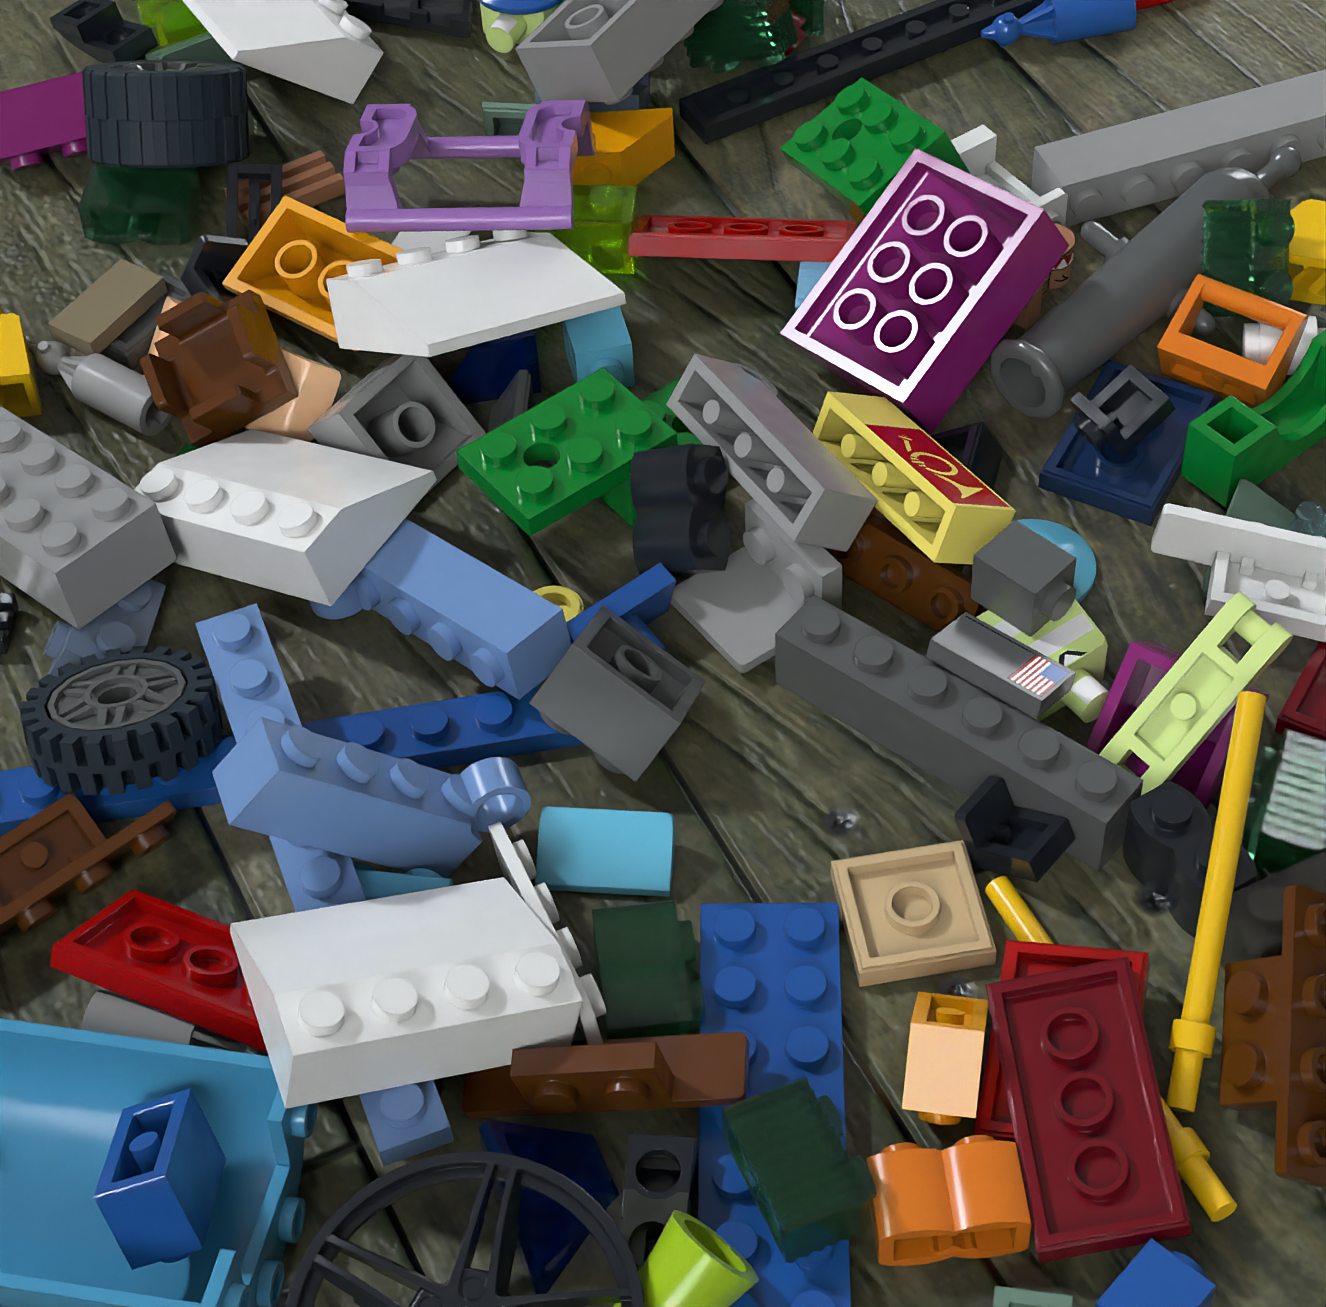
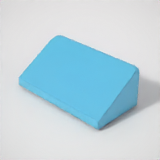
(606, 851)

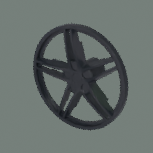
(466, 1285)

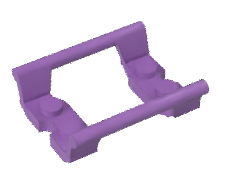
(392, 135)

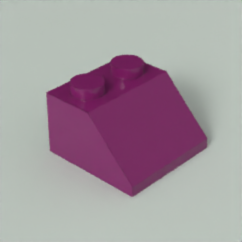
(42, 121)
(1137, 677)

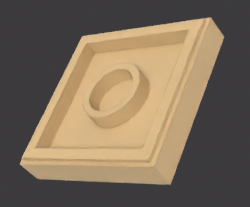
(912, 913)

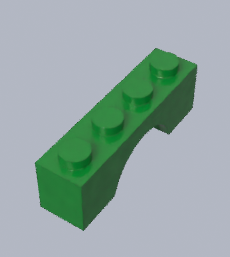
(1258, 441)

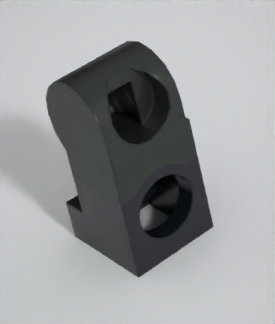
(656, 1188)

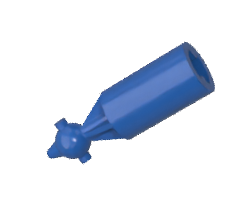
(1065, 21)

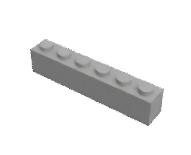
(1172, 150)

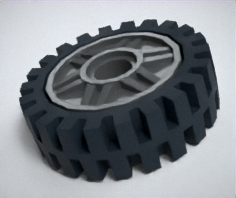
(121, 720)

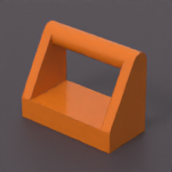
(1219, 369)

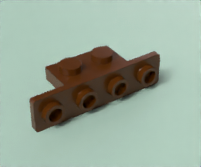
(905, 576)
(65, 852)
(1279, 1037)
(613, 1077)

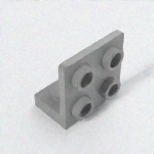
(757, 591)

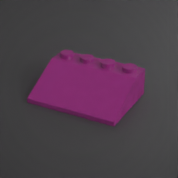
(926, 287)

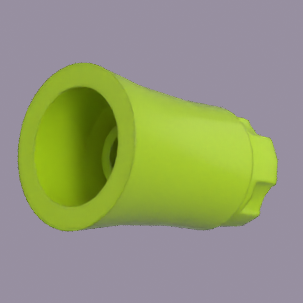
(693, 1267)

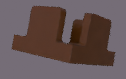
(217, 365)

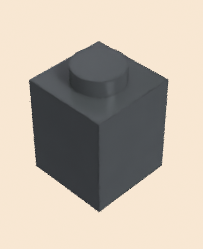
(1024, 578)

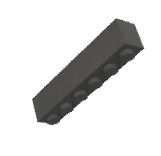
(951, 725)

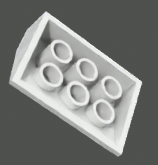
(295, 40)
(465, 294)
(282, 510)
(404, 989)

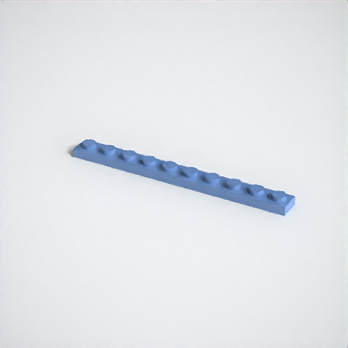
(252, 686)

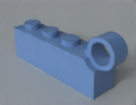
(459, 609)
(364, 801)

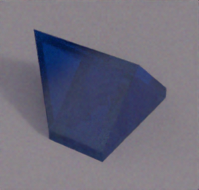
(492, 366)
(547, 1231)

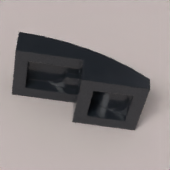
(101, 31)

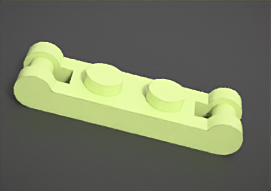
(1197, 692)

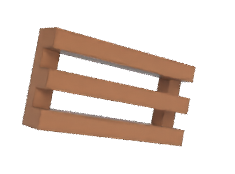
(304, 180)

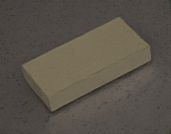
(107, 307)

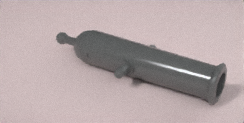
(1126, 294)

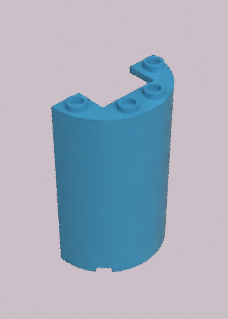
(56, 1128)

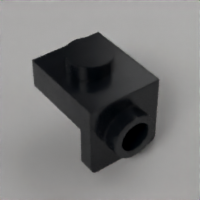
(211, 264)
(1121, 412)
(1009, 836)

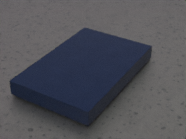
(1144, 477)

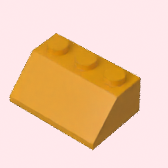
(296, 256)

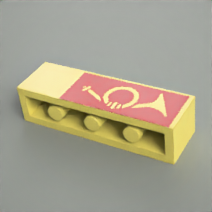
(912, 477)

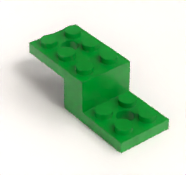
(863, 144)
(590, 437)

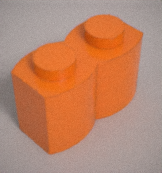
(948, 1202)

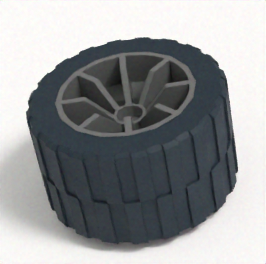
(166, 113)

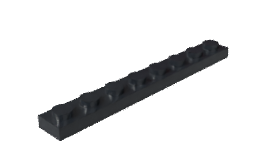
(840, 63)

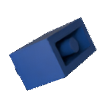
(161, 1180)

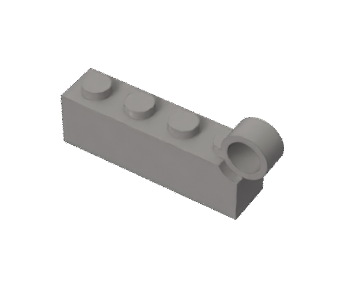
(772, 453)

